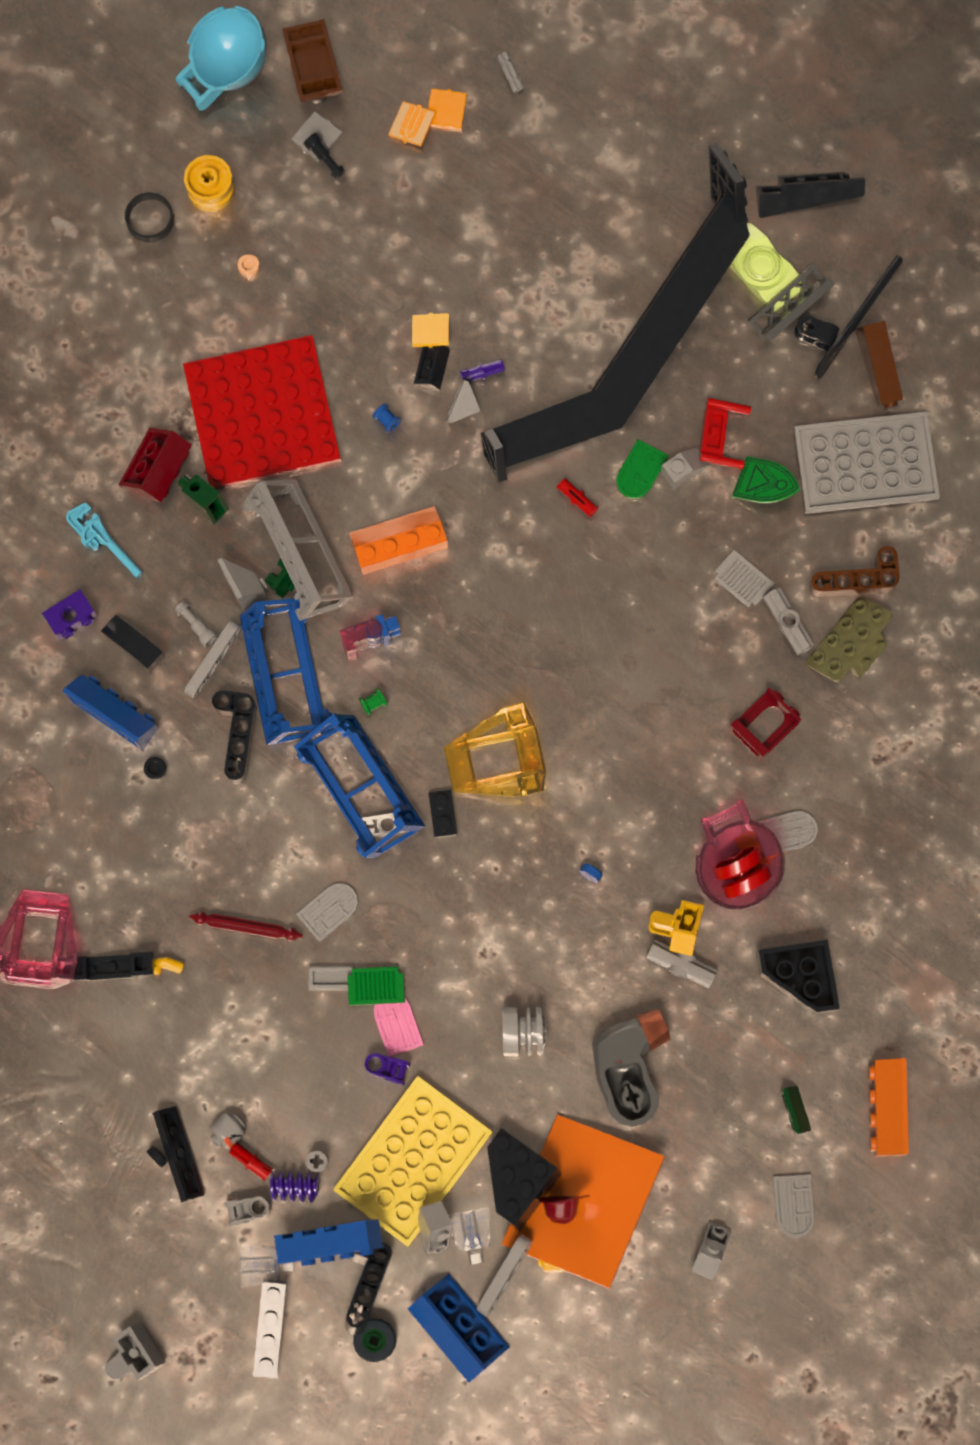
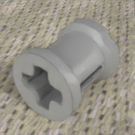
(312, 1156)

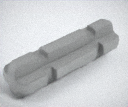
(510, 72)

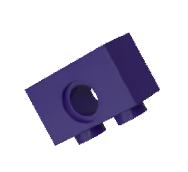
(57, 615)

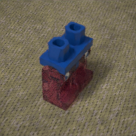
(369, 635)

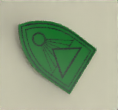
(765, 482)

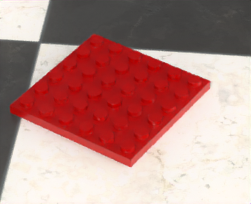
(261, 412)

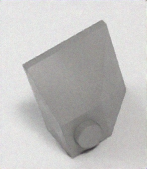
(243, 583)

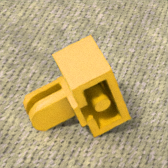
(681, 927)

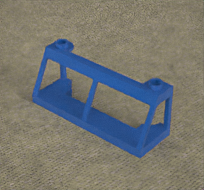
(273, 723)
(405, 815)

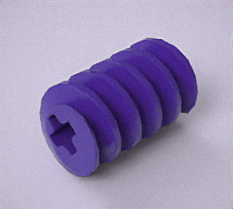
(294, 1187)

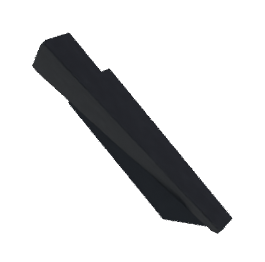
(807, 191)

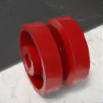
(742, 872)

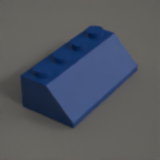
(111, 711)
(458, 1328)

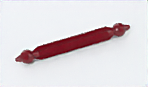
(246, 926)

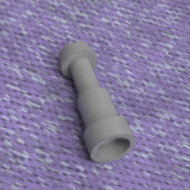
(206, 635)

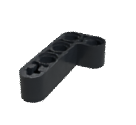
(237, 738)
(367, 1288)

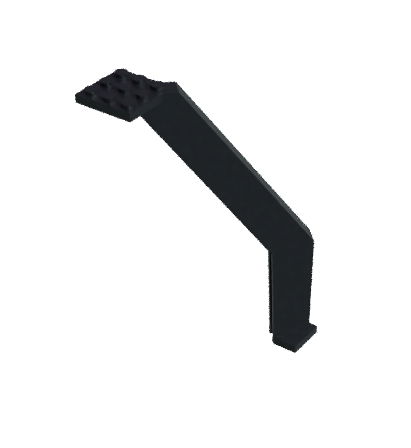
(647, 344)

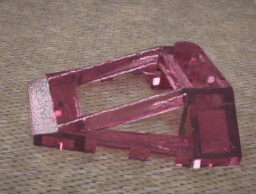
(36, 974)

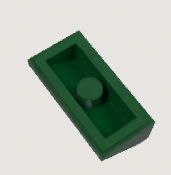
(795, 1110)

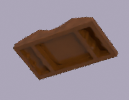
(312, 60)

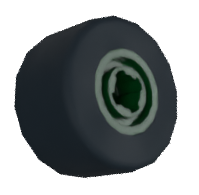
(382, 1338)

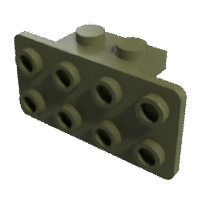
(852, 642)

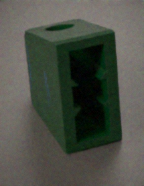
(203, 497)

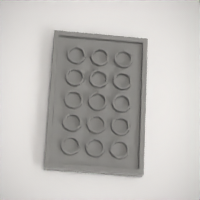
(866, 462)

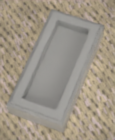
(328, 977)

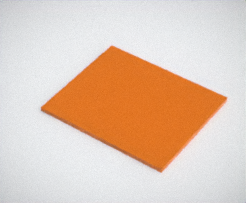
(618, 1183)

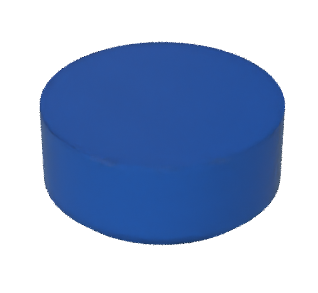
(591, 873)

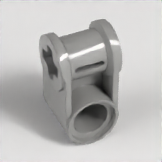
(245, 1210)

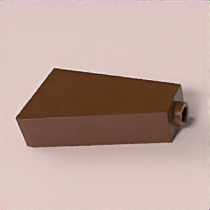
(880, 363)

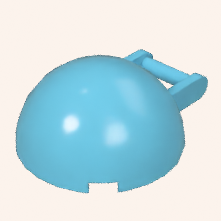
(223, 53)

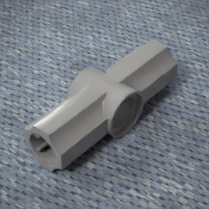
(782, 609)
(682, 965)

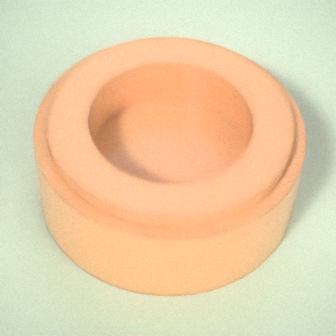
(248, 265)

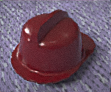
(561, 1208)

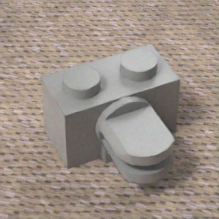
(135, 1354)

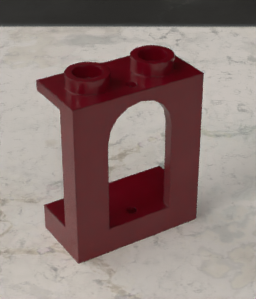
(769, 699)

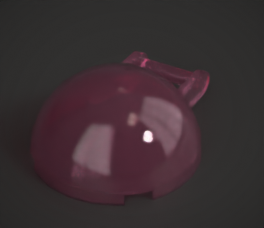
(731, 840)

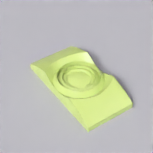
(764, 268)

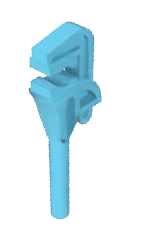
(94, 534)

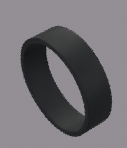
(149, 238)

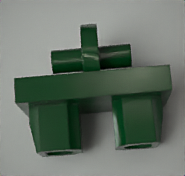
(280, 583)

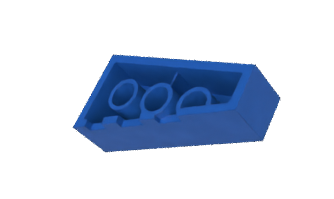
(329, 1242)

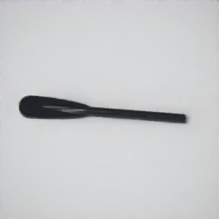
(831, 354)

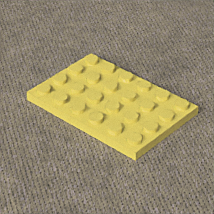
(412, 1160)

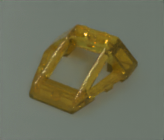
(525, 734)

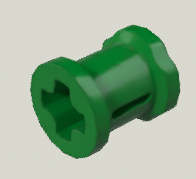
(373, 701)

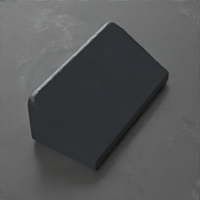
(432, 367)

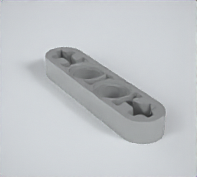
(213, 659)
(504, 1275)

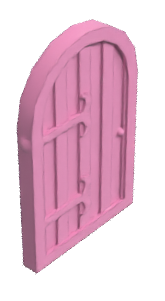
(397, 1027)

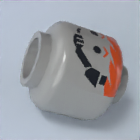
(227, 1130)

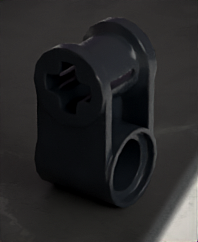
(819, 333)

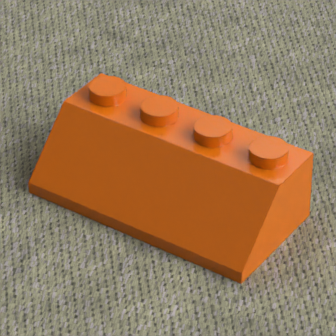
(399, 540)
(889, 1107)

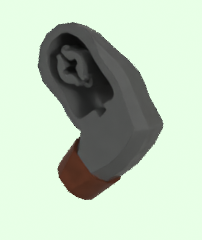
(623, 1070)

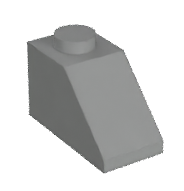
(683, 467)

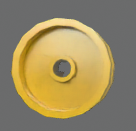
(209, 183)

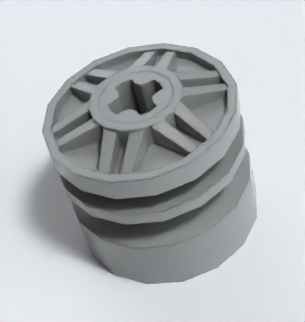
(523, 1031)

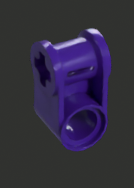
(388, 1068)

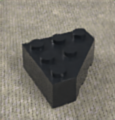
(802, 974)
(518, 1178)

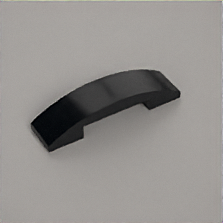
(115, 967)

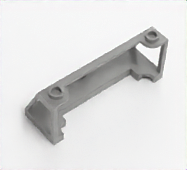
(262, 503)

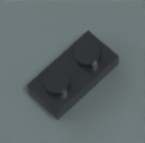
(442, 814)

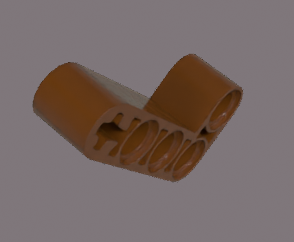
(853, 578)

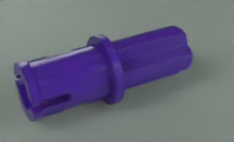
(482, 371)

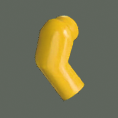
(167, 963)

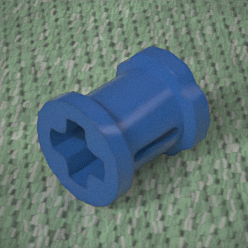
(386, 418)

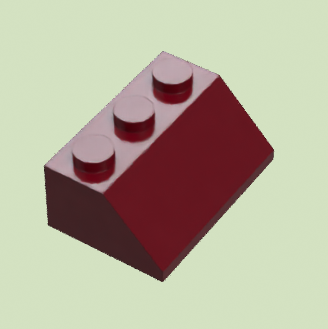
(155, 464)

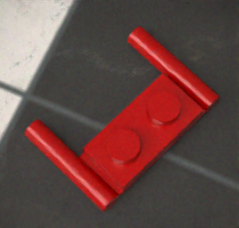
(715, 431)

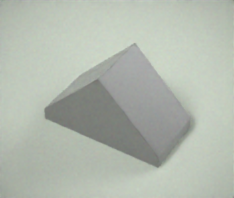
(463, 404)

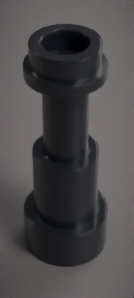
(314, 144)

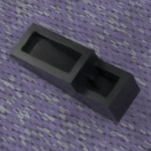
(133, 643)

